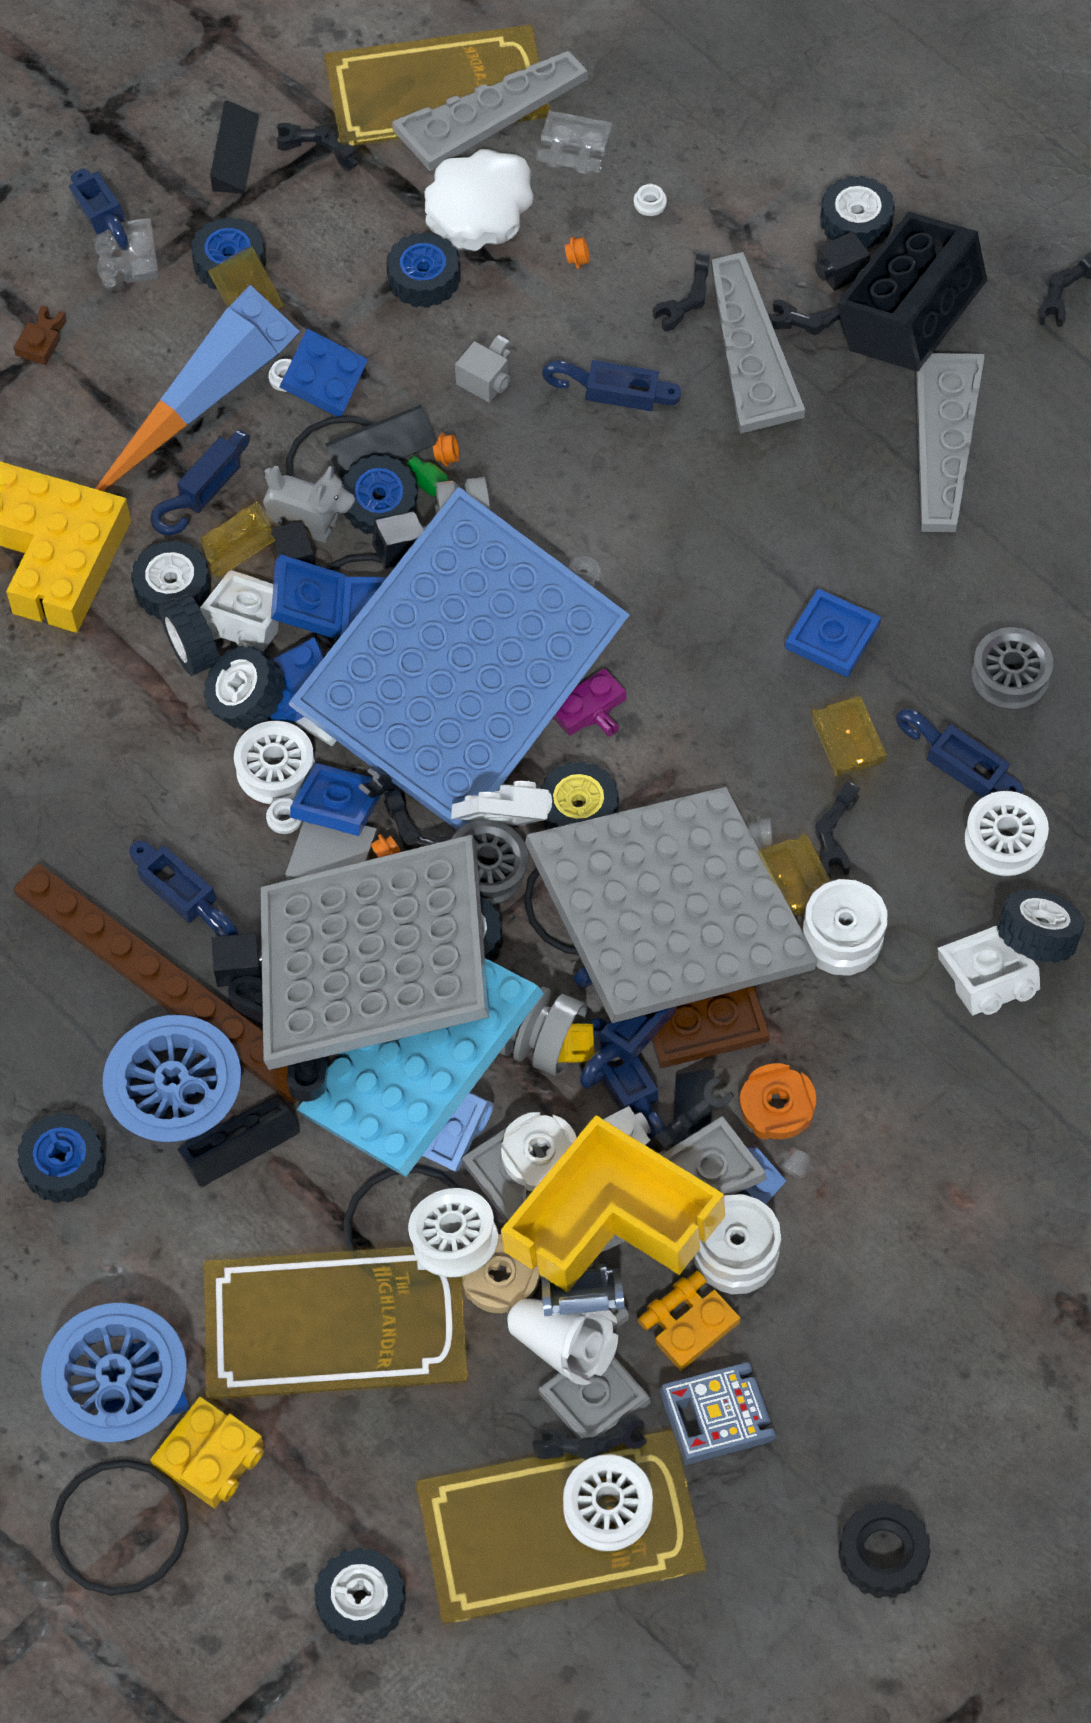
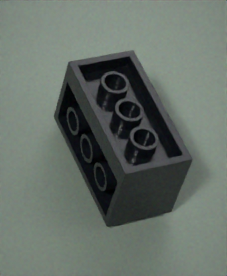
(912, 291)

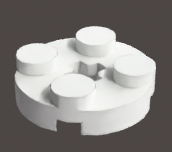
(518, 1143)

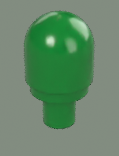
(426, 475)

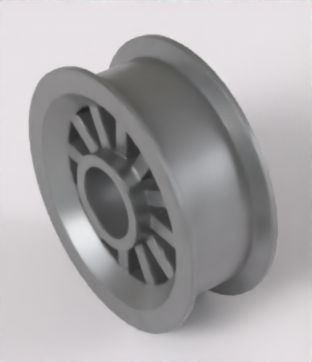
(1012, 687)
(509, 860)

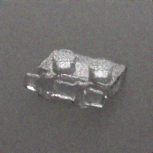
(577, 134)
(137, 261)

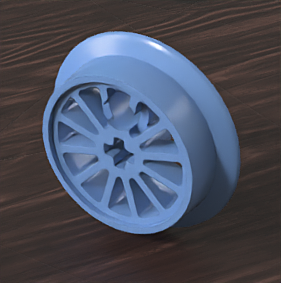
(168, 1034)
(102, 1324)

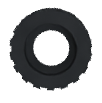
(884, 1518)

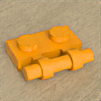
(696, 1329)

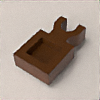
(40, 339)

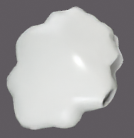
(478, 199)

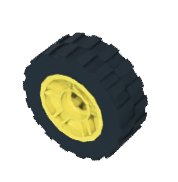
(579, 783)

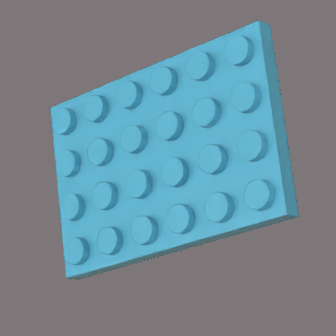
(405, 1090)

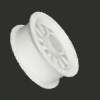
(252, 761)
(984, 833)
(457, 1252)
(610, 1467)

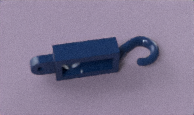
(102, 211)
(611, 382)
(202, 481)
(959, 754)
(184, 891)
(623, 1040)
(630, 1084)

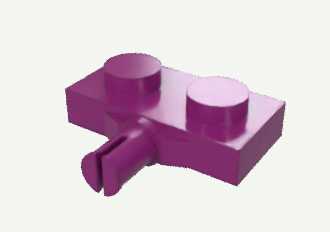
(591, 705)

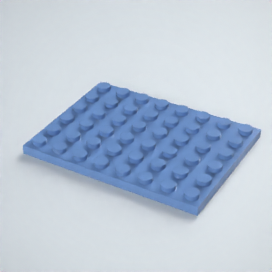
(459, 658)

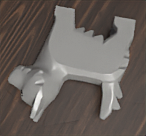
(305, 501)

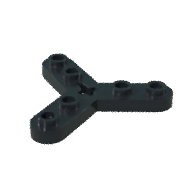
(305, 1079)

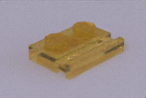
(240, 272)
(237, 539)
(848, 736)
(795, 870)

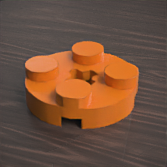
(767, 1120)

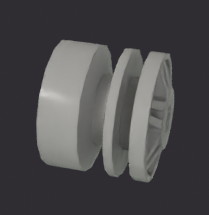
(545, 1031)

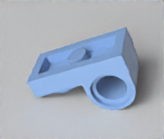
(459, 1132)

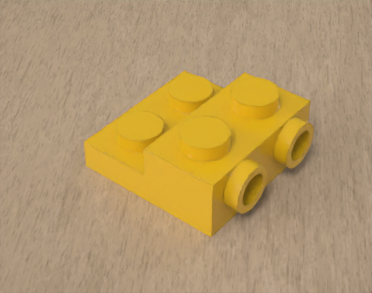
(209, 1453)

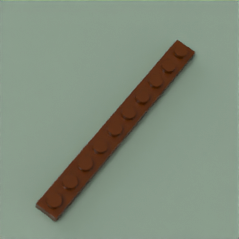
(146, 969)

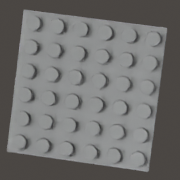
(669, 904)
(372, 953)

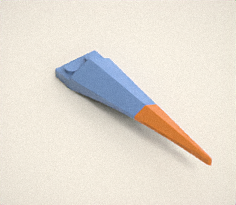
(234, 350)

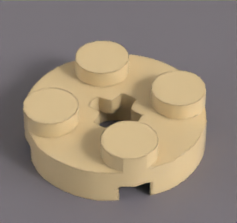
(503, 1295)

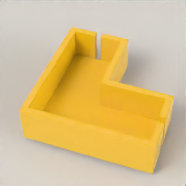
(66, 541)
(607, 1189)

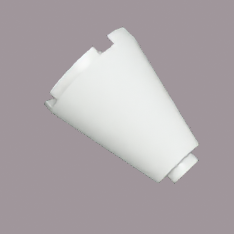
(570, 1343)

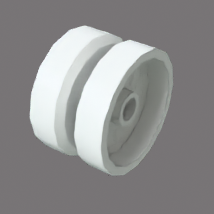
(845, 926)
(742, 1248)

